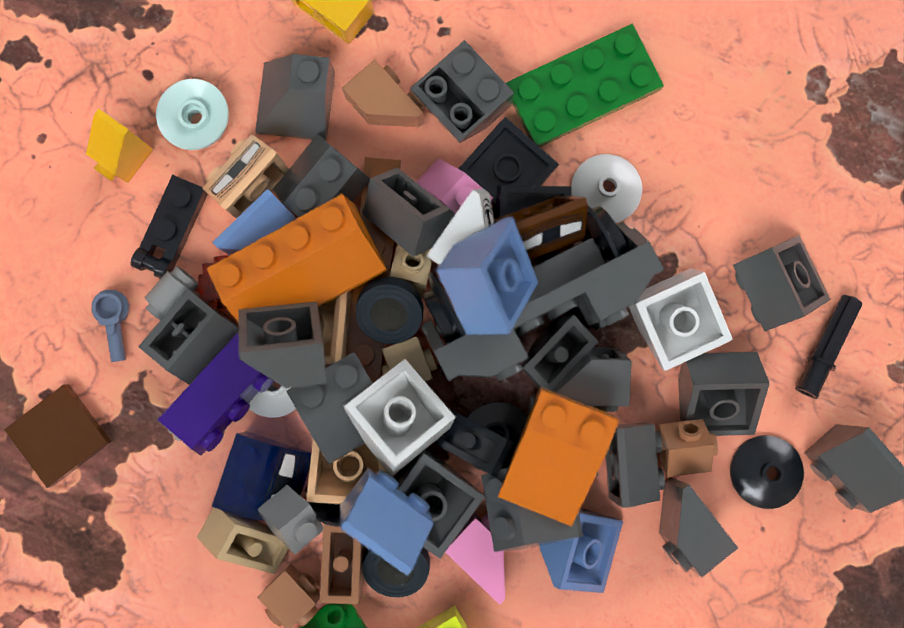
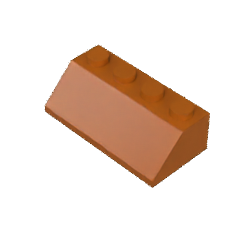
(301, 262)

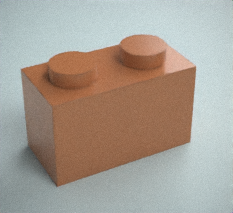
(341, 567)

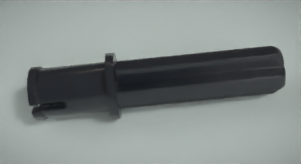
(829, 346)

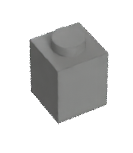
(291, 519)

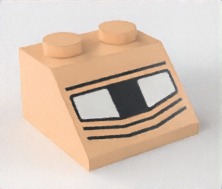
(245, 175)

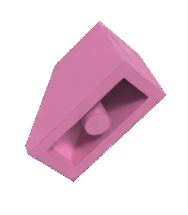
(448, 184)
(475, 555)

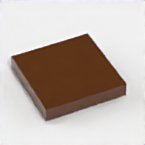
(57, 435)

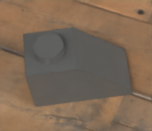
(558, 351)

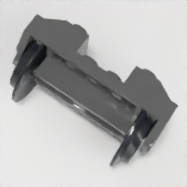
(591, 278)

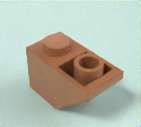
(380, 98)

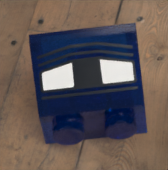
(258, 471)

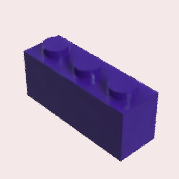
(214, 400)

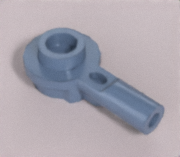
(111, 309)

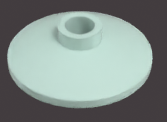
(181, 103)

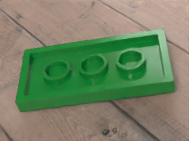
(584, 86)

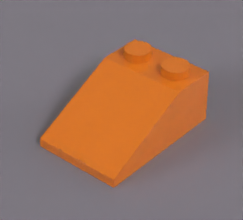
(558, 456)

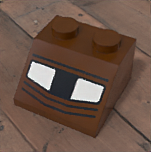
(550, 225)

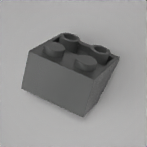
(463, 93)
(405, 211)
(189, 336)
(599, 379)

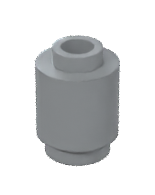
(168, 291)

